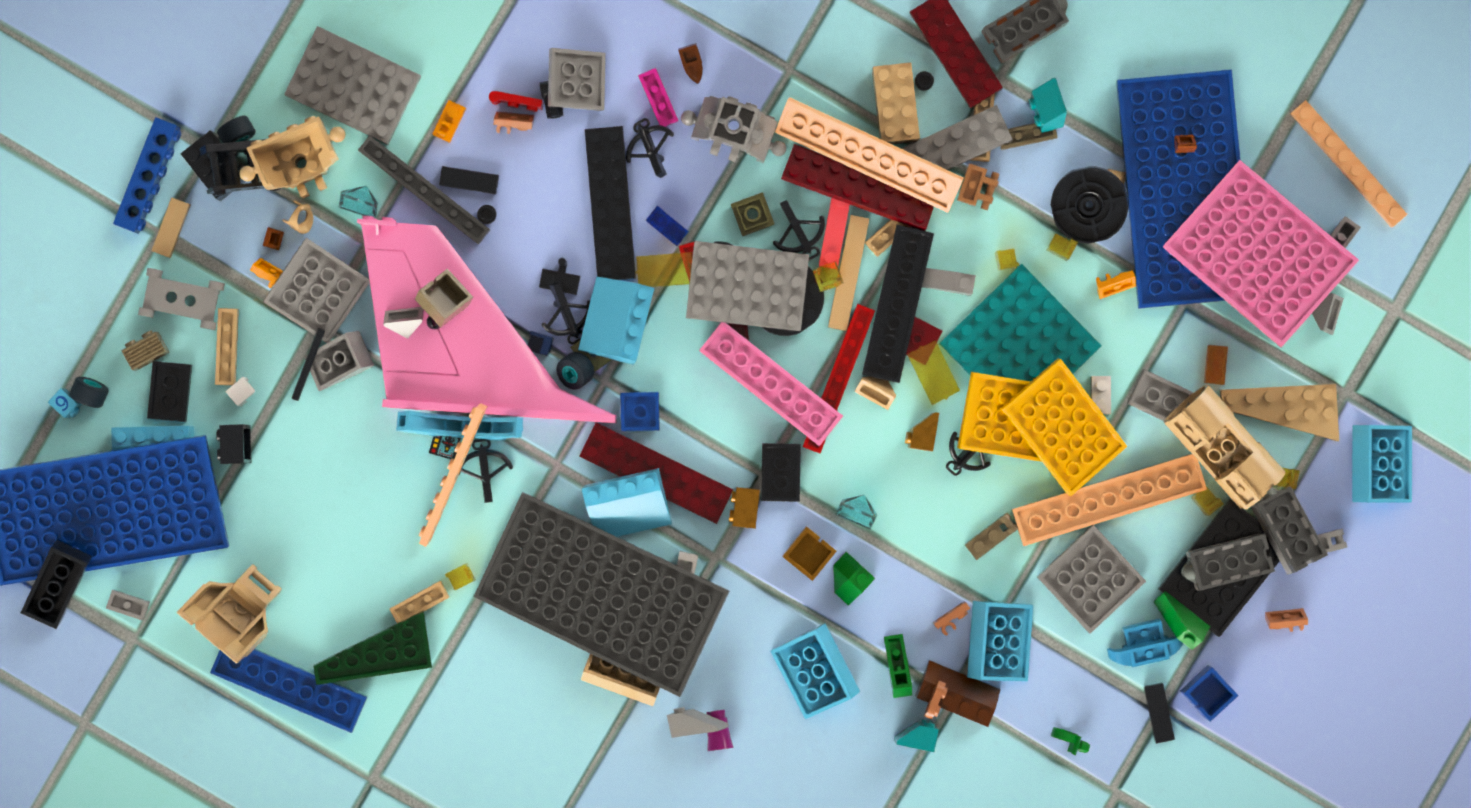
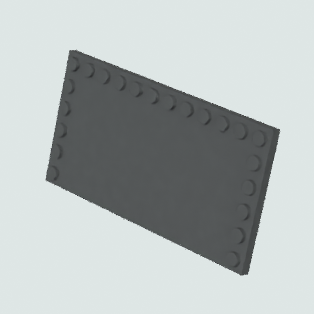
(601, 594)

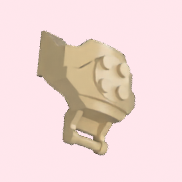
(232, 613)

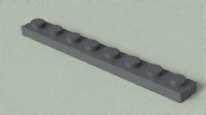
(424, 190)

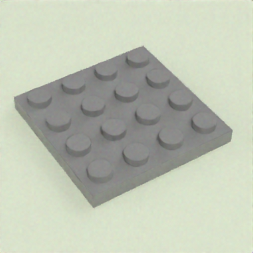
(316, 290)
(1091, 579)

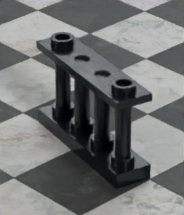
(231, 150)

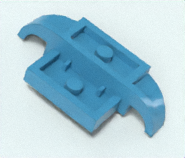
(1145, 645)

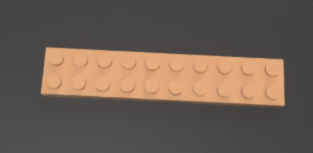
(869, 154)
(1109, 499)

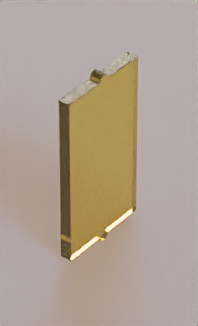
(664, 269)
(933, 372)

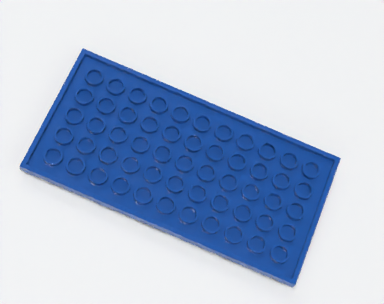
(1171, 185)
(112, 506)

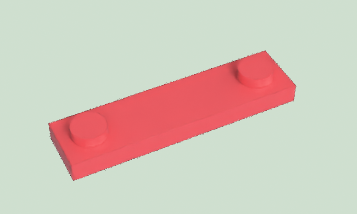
(834, 232)

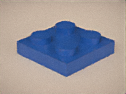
(640, 411)

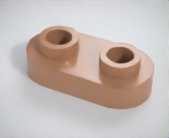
(938, 693)

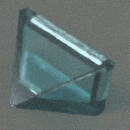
(359, 201)
(857, 510)

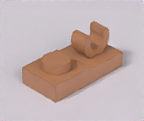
(513, 120)
(958, 612)
(1286, 619)

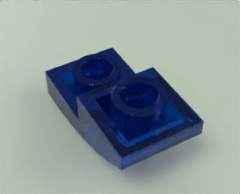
(667, 226)

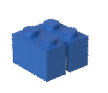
(1209, 693)

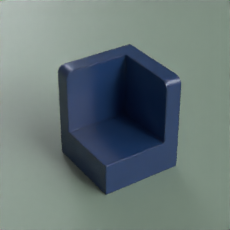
(540, 343)

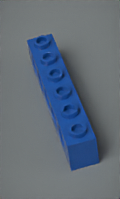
(144, 165)

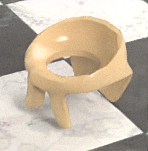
(305, 226)

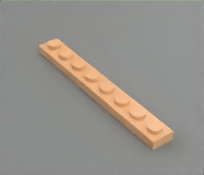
(1348, 163)
(449, 481)

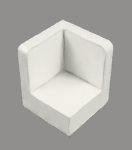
(240, 391)
(687, 561)

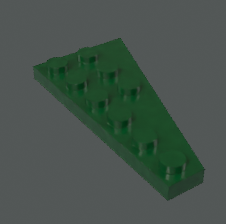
(391, 651)

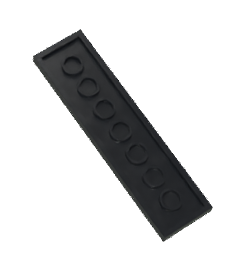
(610, 203)
(898, 304)

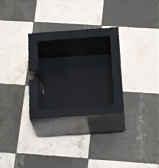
(234, 444)

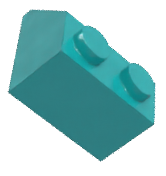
(1048, 106)
(919, 736)

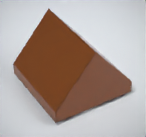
(1184, 143)
(273, 238)

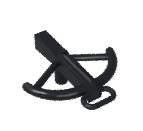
(652, 152)
(806, 246)
(563, 307)
(960, 460)
(485, 477)

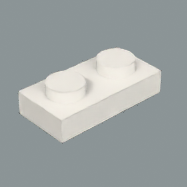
(1101, 393)

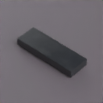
(469, 180)
(1159, 713)

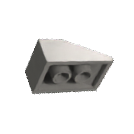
(340, 360)

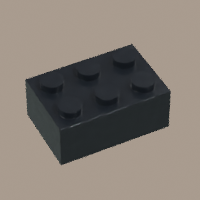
(202, 166)

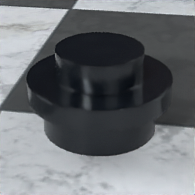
(924, 81)
(486, 214)

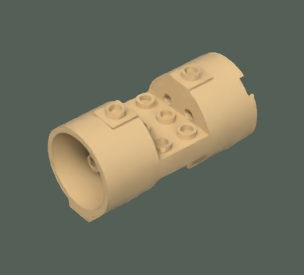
(1224, 447)

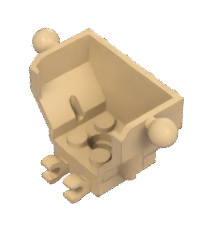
(278, 156)

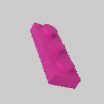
(658, 97)

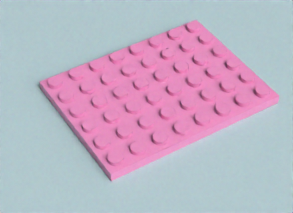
(1260, 253)

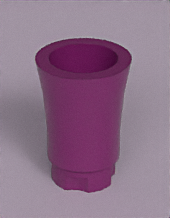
(719, 739)

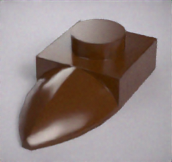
(691, 62)

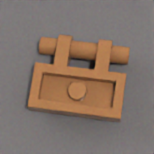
(972, 186)

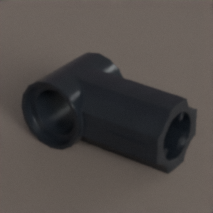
(552, 112)

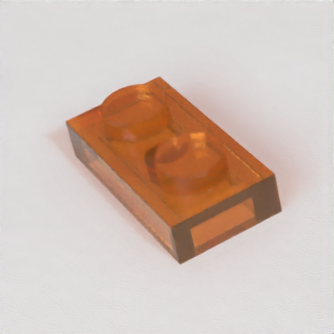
(1215, 364)

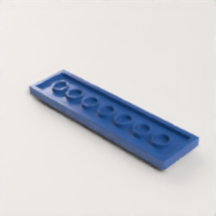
(292, 688)

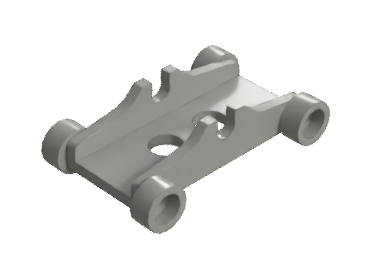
(203, 308)

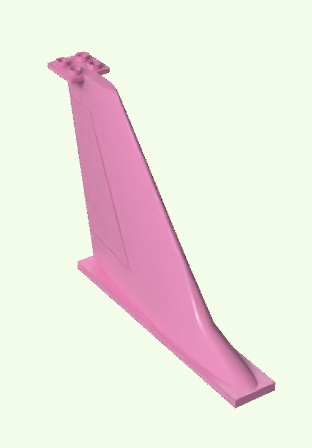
(469, 358)

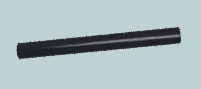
(308, 364)

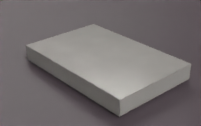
(1157, 395)

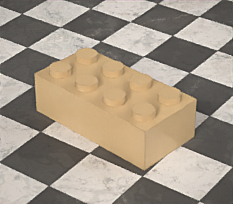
(895, 103)

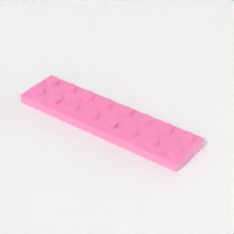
(771, 383)

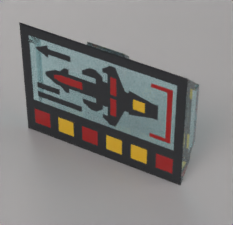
(444, 446)

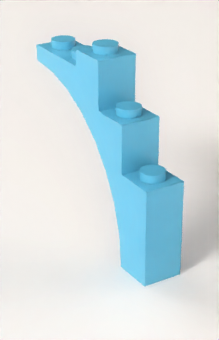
(448, 425)

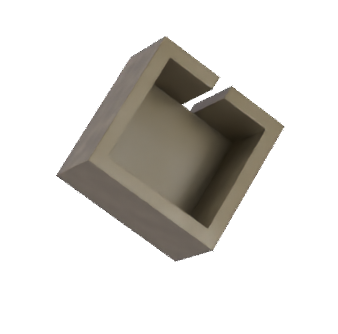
(445, 299)

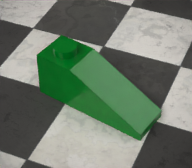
(1182, 621)
(898, 666)

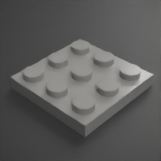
(576, 79)

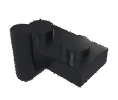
(567, 281)

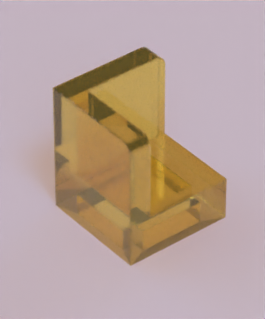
(1062, 247)
(1006, 259)
(828, 276)
(1289, 479)
(1207, 502)
(460, 576)

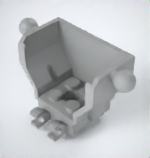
(752, 136)

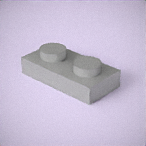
(127, 604)

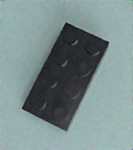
(56, 584)

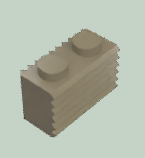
(145, 350)

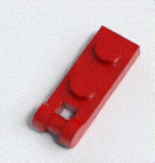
(515, 101)

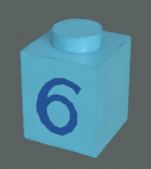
(65, 404)

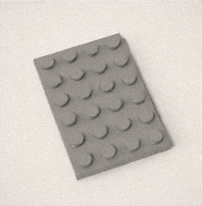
(352, 85)
(747, 286)

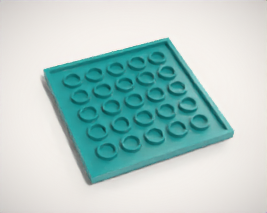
(1019, 332)

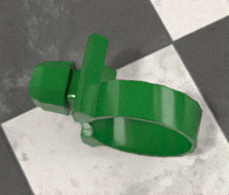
(1075, 740)

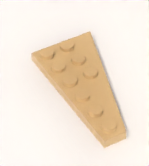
(1295, 407)

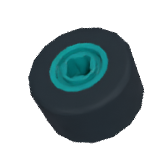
(236, 130)
(575, 370)
(89, 392)

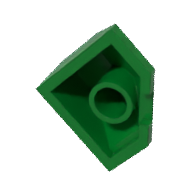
(850, 578)

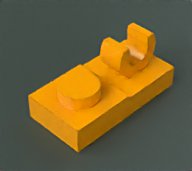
(449, 121)
(266, 270)
(1115, 285)

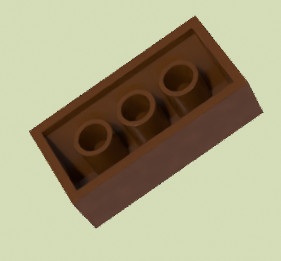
(964, 695)

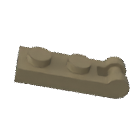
(991, 536)

